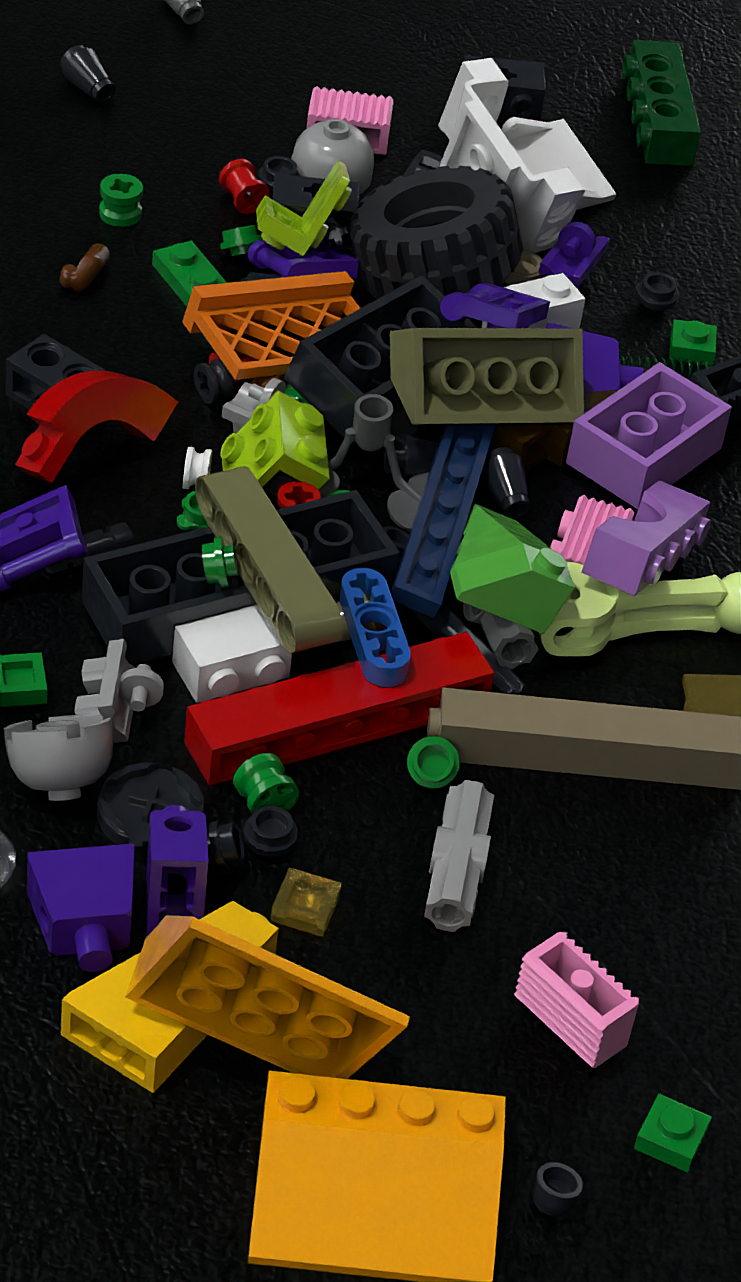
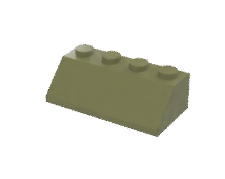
(488, 374)

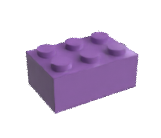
(648, 433)

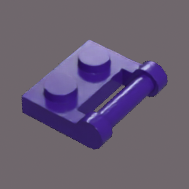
(290, 263)
(496, 306)
(36, 524)

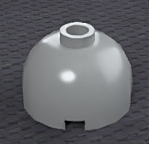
(331, 141)
(60, 753)

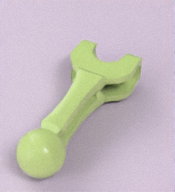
(607, 613)

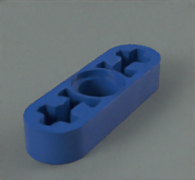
(368, 642)

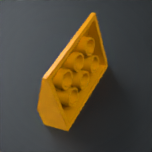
(259, 1000)
(378, 1179)

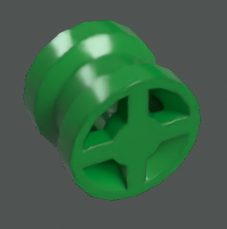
(121, 200)
(264, 783)

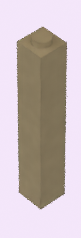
(590, 738)

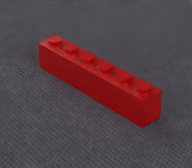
(328, 709)

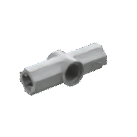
(459, 856)

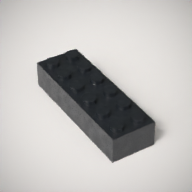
(163, 583)

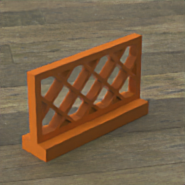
(266, 302)

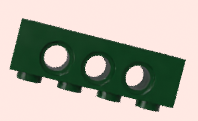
(661, 103)

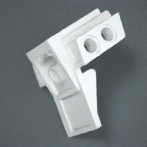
(535, 158)

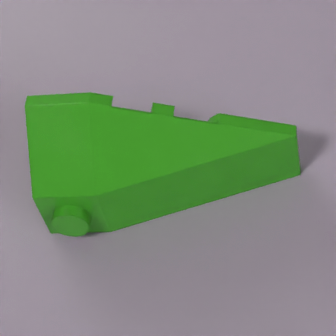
(509, 571)

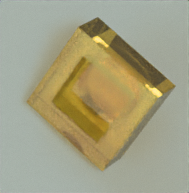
(306, 901)

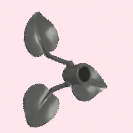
(372, 429)

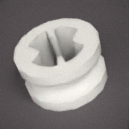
(196, 465)

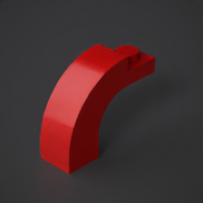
(81, 403)

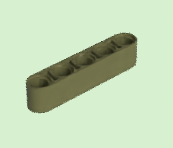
(269, 560)

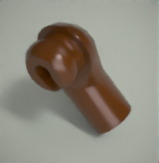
(88, 268)

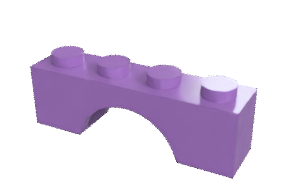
(638, 551)

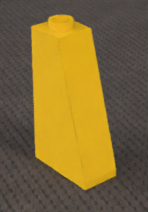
(134, 1037)

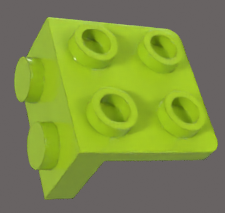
(286, 228)
(283, 438)

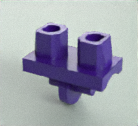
(574, 253)

